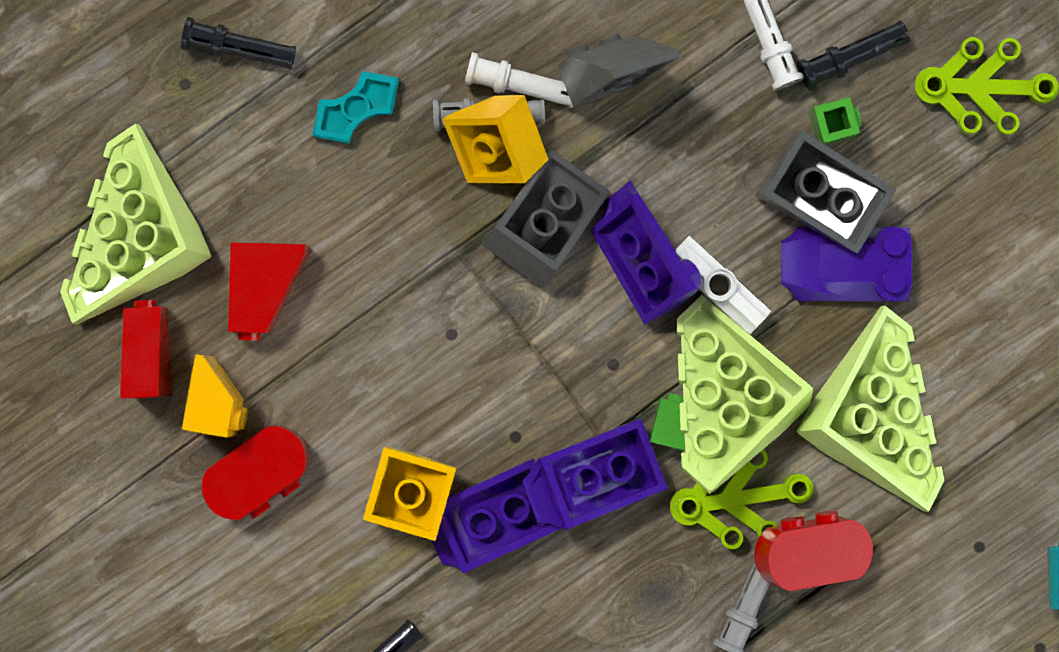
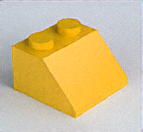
(496, 140)
(213, 401)
(409, 493)

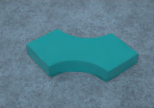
(340, 117)

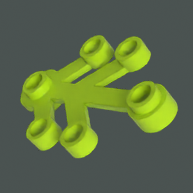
(980, 87)
(734, 500)

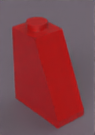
(261, 284)
(145, 351)

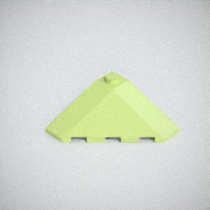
(136, 233)
(732, 395)
(873, 414)

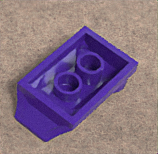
(643, 256)
(826, 271)
(594, 477)
(488, 521)

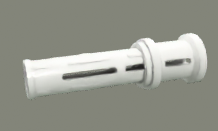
(775, 50)
(502, 77)

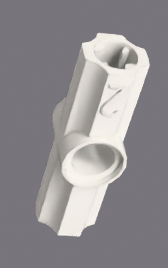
(738, 301)

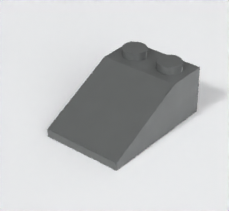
(612, 66)
(825, 191)
(546, 219)

